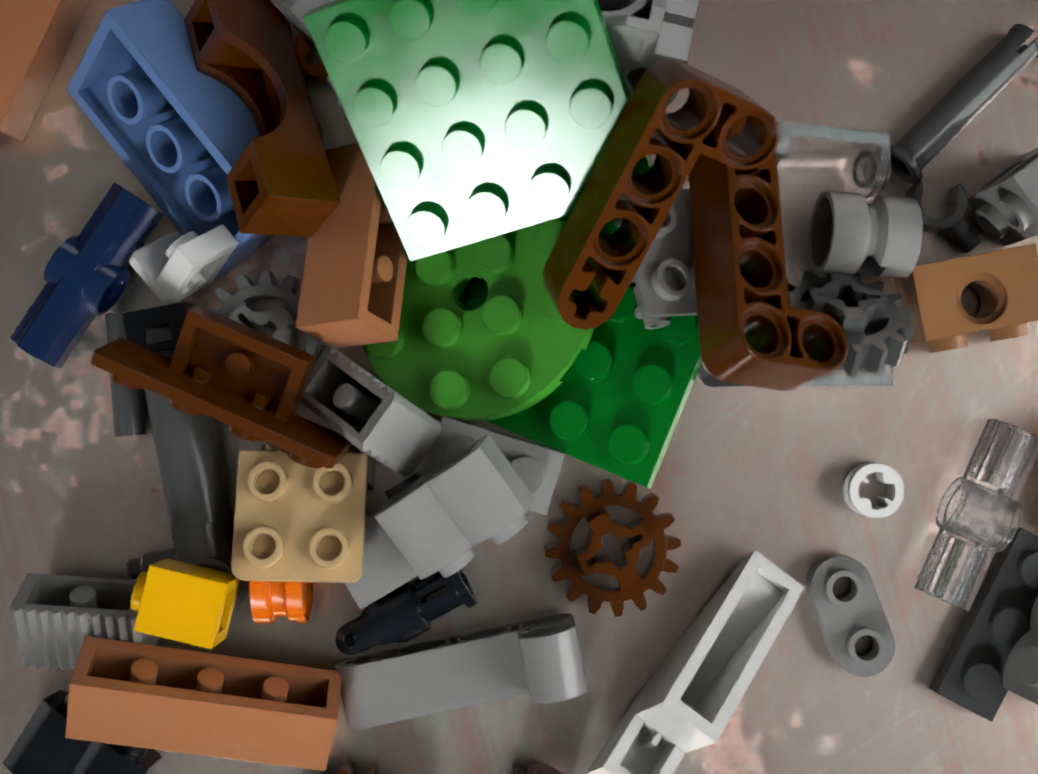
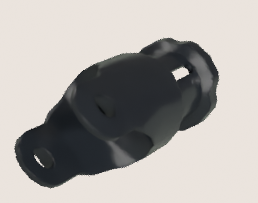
(405, 612)

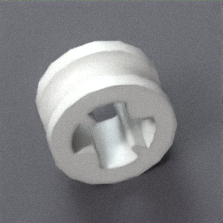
(883, 474)

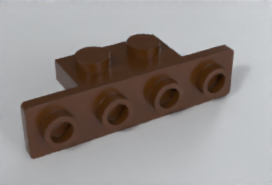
(231, 377)

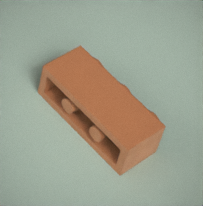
(353, 263)

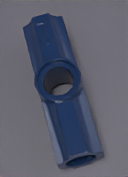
(86, 276)

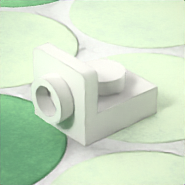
(184, 263)

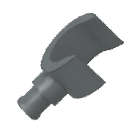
(954, 223)

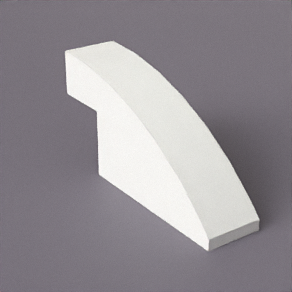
(703, 673)

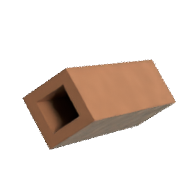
(31, 50)

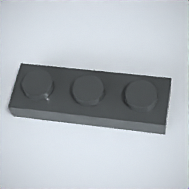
(997, 620)

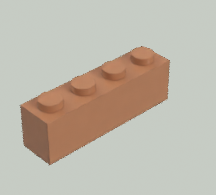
(203, 704)

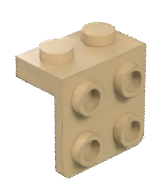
(299, 518)

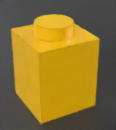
(184, 602)

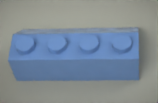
(167, 118)

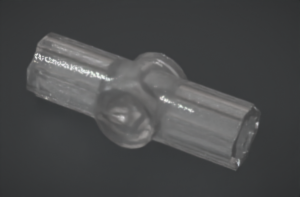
(979, 514)

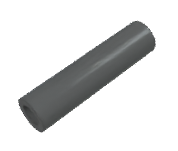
(126, 402)

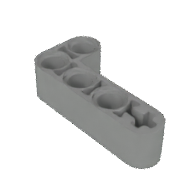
(465, 671)

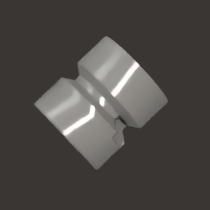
(855, 234)

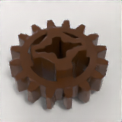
(639, 535)

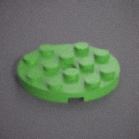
(485, 358)

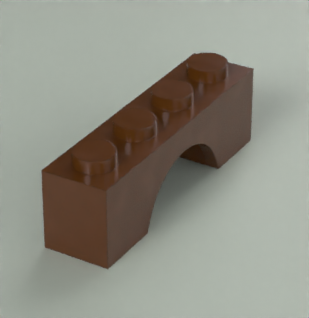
(284, 174)

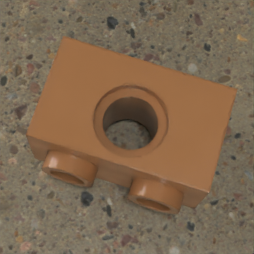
(1006, 289)

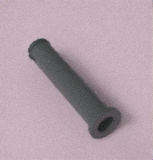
(962, 103)

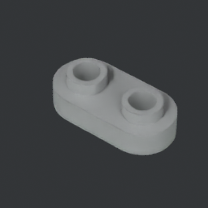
(850, 617)

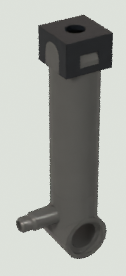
(186, 461)

